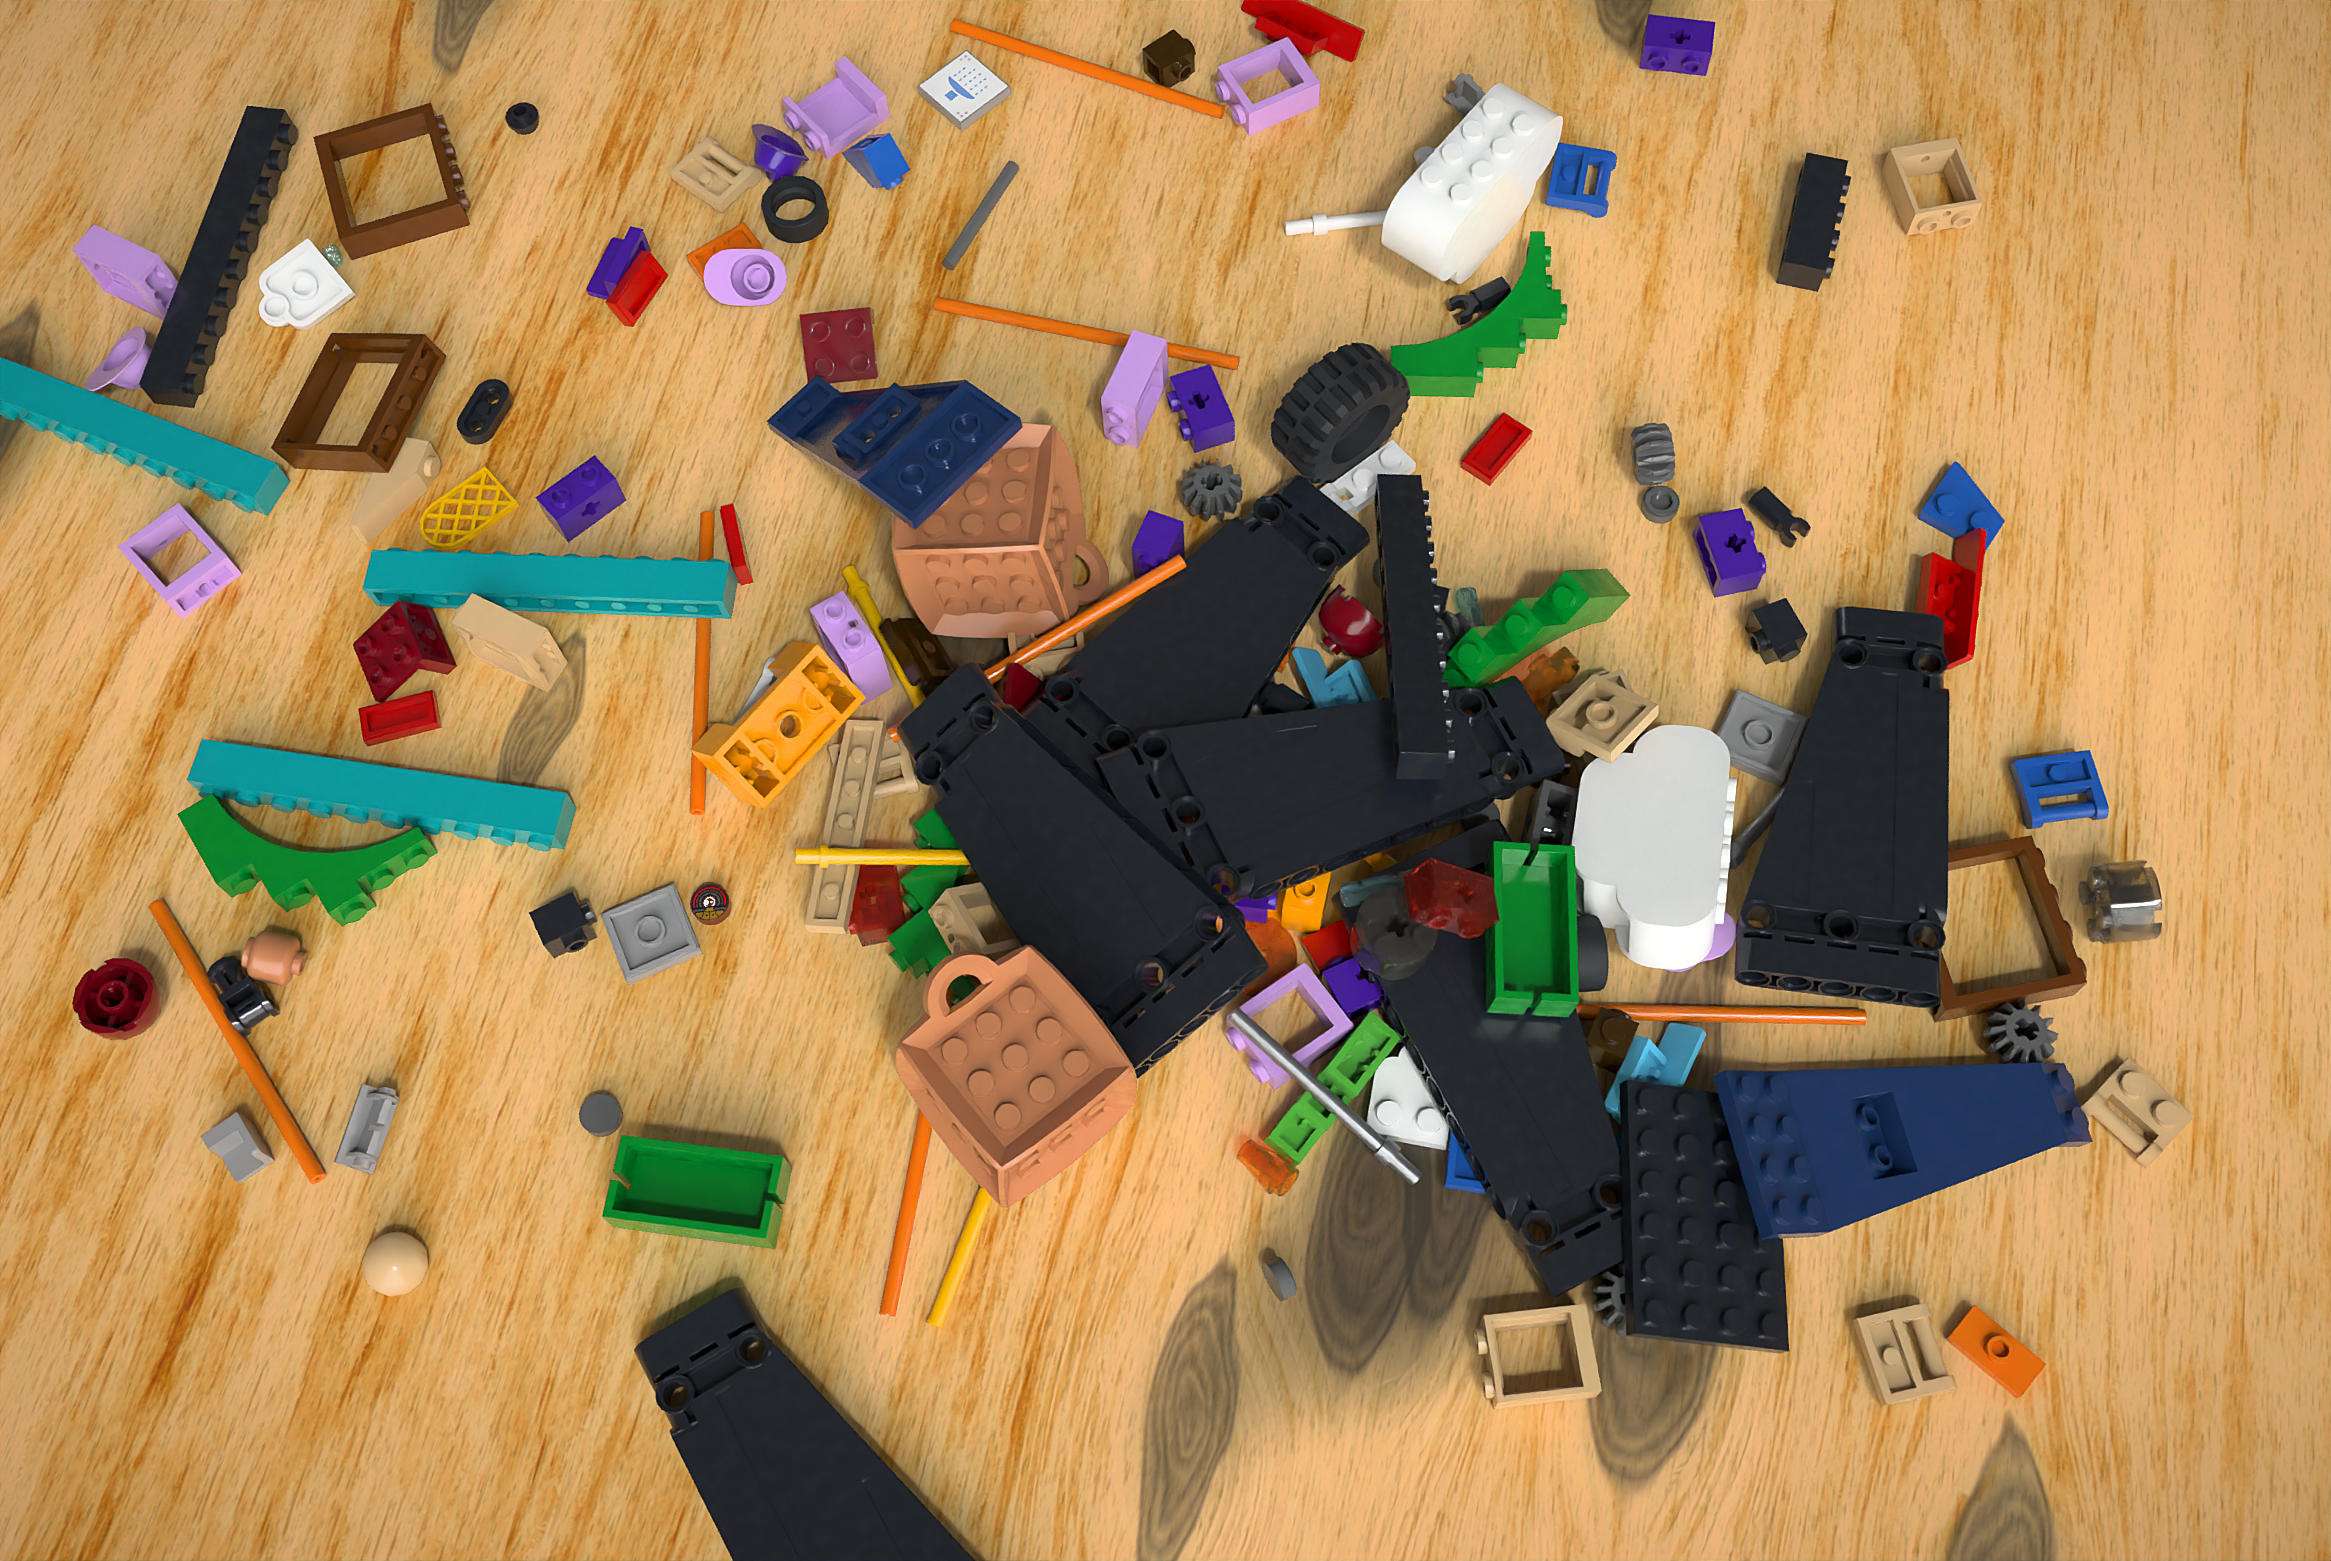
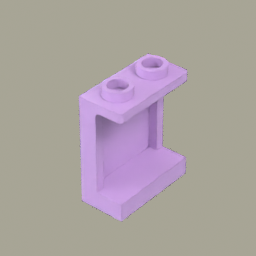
(837, 111)

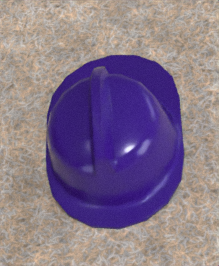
(777, 152)

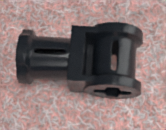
(241, 996)

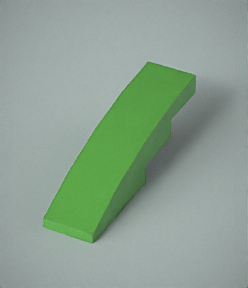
(1345, 1076)

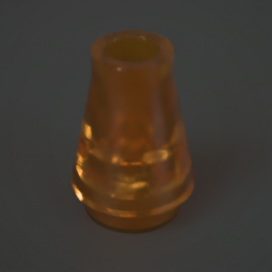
(1269, 1168)

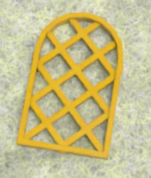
(447, 499)

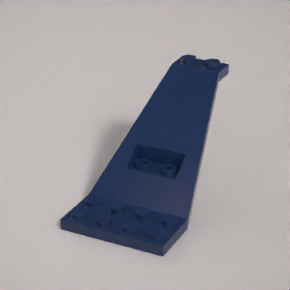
(913, 458)
(1869, 1139)

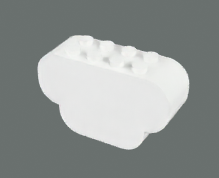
(1473, 185)
(1657, 844)

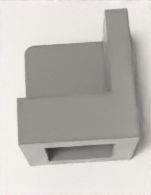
(239, 1147)

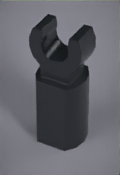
(1480, 299)
(1778, 516)

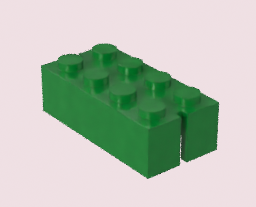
(1535, 942)
(698, 1192)

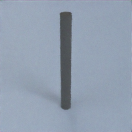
(980, 215)

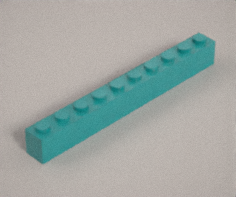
(140, 439)
(554, 583)
(383, 795)

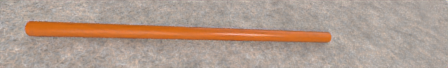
(1088, 68)
(1078, 331)
(1078, 622)
(701, 675)
(1730, 1014)
(238, 1043)
(907, 1211)

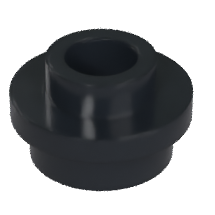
(523, 118)

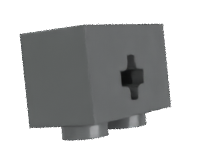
(1550, 815)

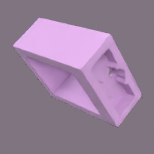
(1277, 108)
(127, 270)
(1135, 389)
(185, 592)
(851, 646)
(1318, 1000)

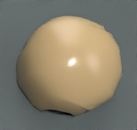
(395, 1263)

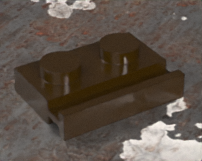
(917, 651)

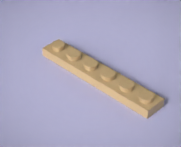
(846, 825)

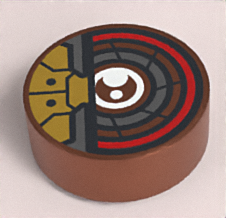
(710, 904)

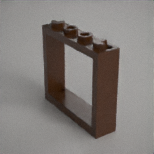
(404, 226)
(393, 418)
(2056, 932)

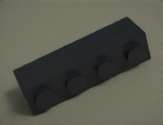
(1813, 221)

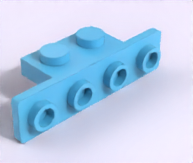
(1342, 687)
(1661, 1065)

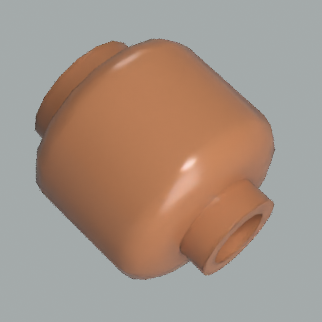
(273, 957)

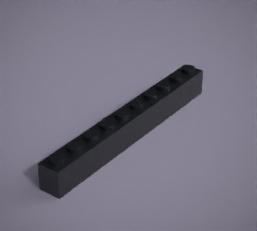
(219, 258)
(1411, 629)

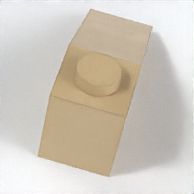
(394, 492)

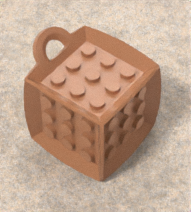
(1003, 546)
(1014, 1071)

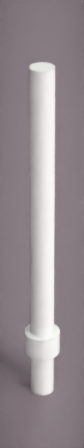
(1320, 224)

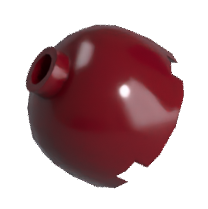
(1349, 626)
(118, 999)

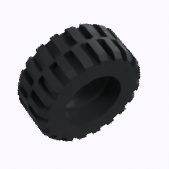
(1340, 412)

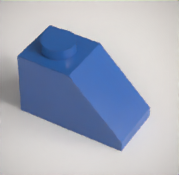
(878, 160)

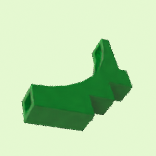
(1457, 362)
(1531, 624)
(292, 876)
(918, 942)

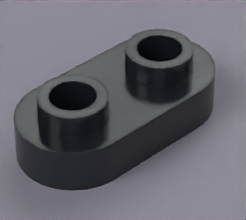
(481, 413)

